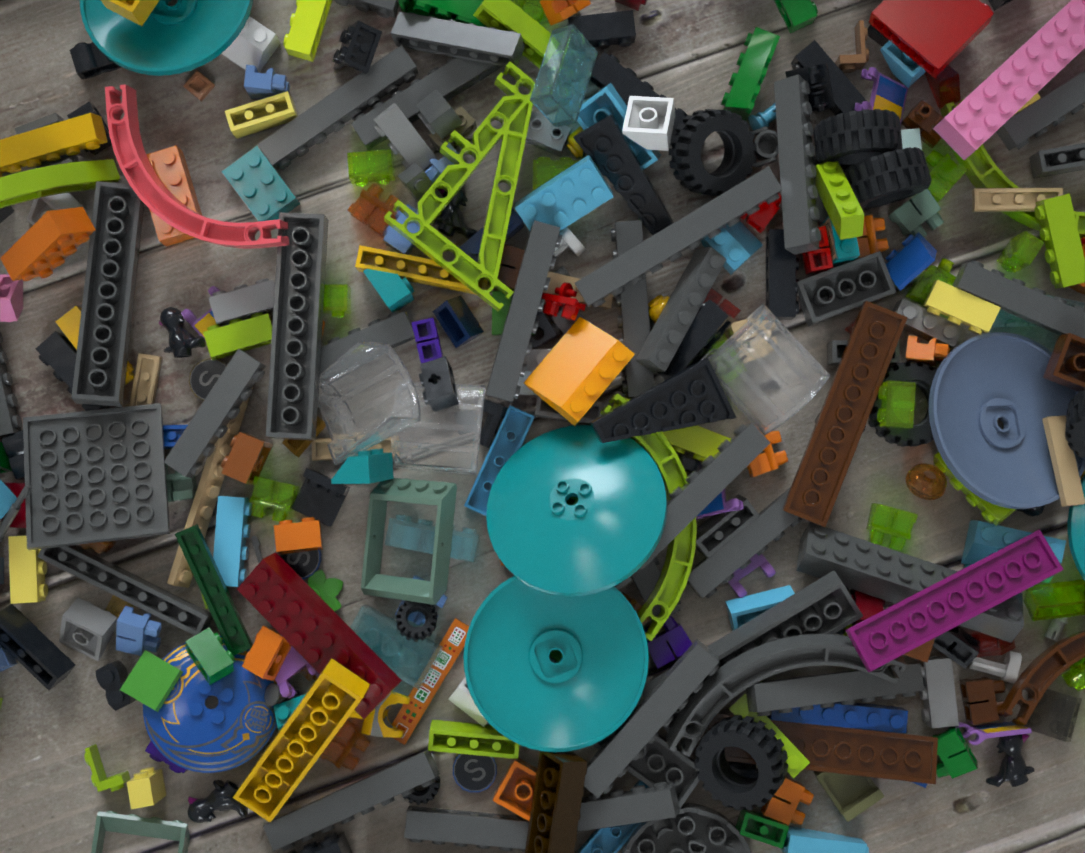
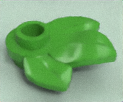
(326, 588)

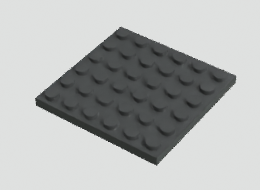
(95, 476)

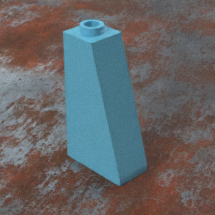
(812, 841)

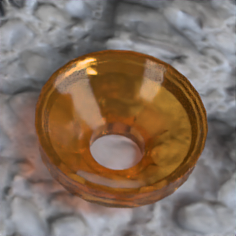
(923, 486)

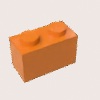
(298, 536)
(267, 653)

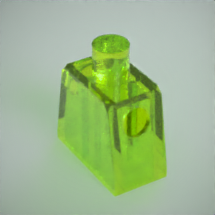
(922, 286)

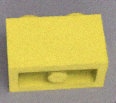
(146, 788)

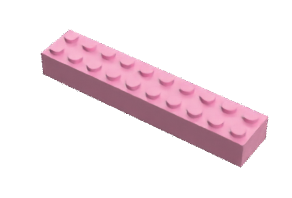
(1015, 81)

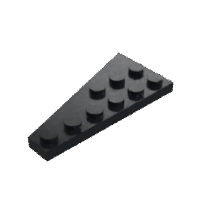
(676, 403)

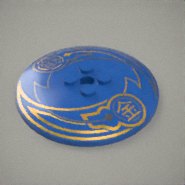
(216, 737)

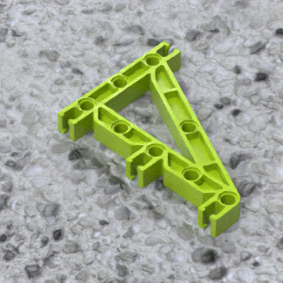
(514, 115)

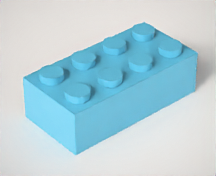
(566, 196)

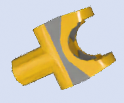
(377, 721)

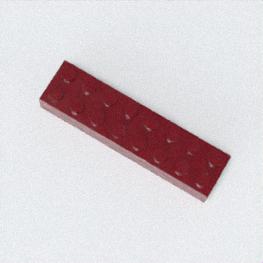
(315, 628)

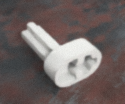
(571, 241)
(1007, 671)

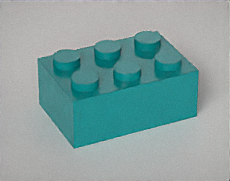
(260, 186)

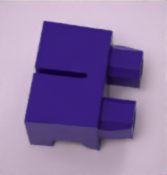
(427, 340)
(676, 638)

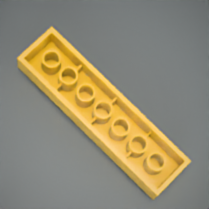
(301, 740)

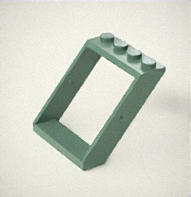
(409, 491)
(140, 826)

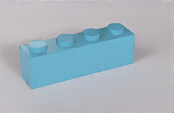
(230, 538)

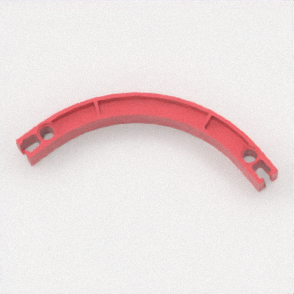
(143, 180)

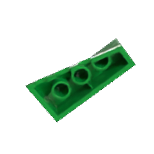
(457, 10)
(751, 72)

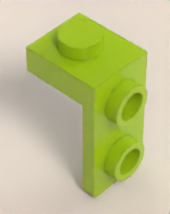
(99, 776)

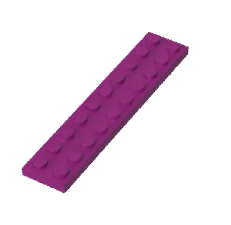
(953, 600)

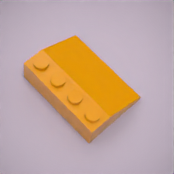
(578, 370)

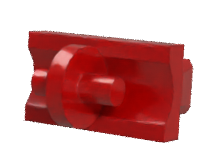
(564, 299)

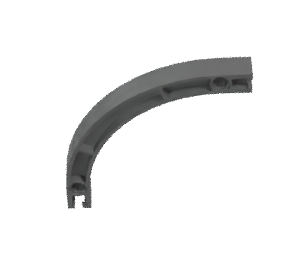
(760, 664)

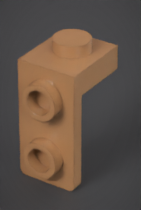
(855, 62)

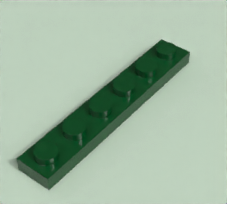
(214, 590)

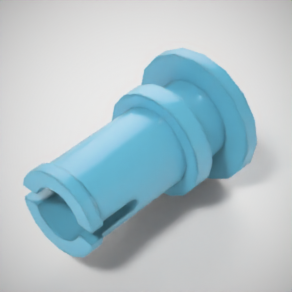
(763, 118)

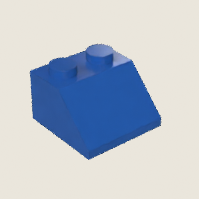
(910, 259)

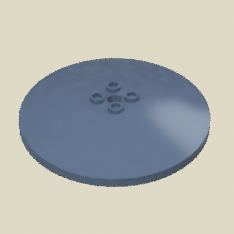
(989, 381)

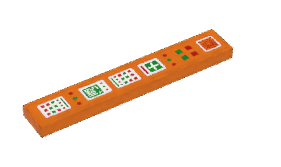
(420, 699)

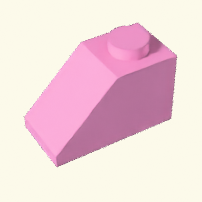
(10, 298)

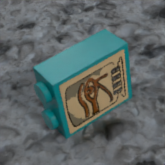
(841, 250)

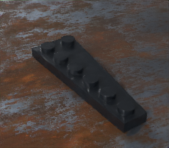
(620, 165)

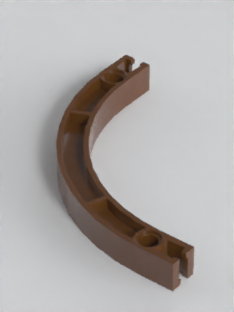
(1041, 675)

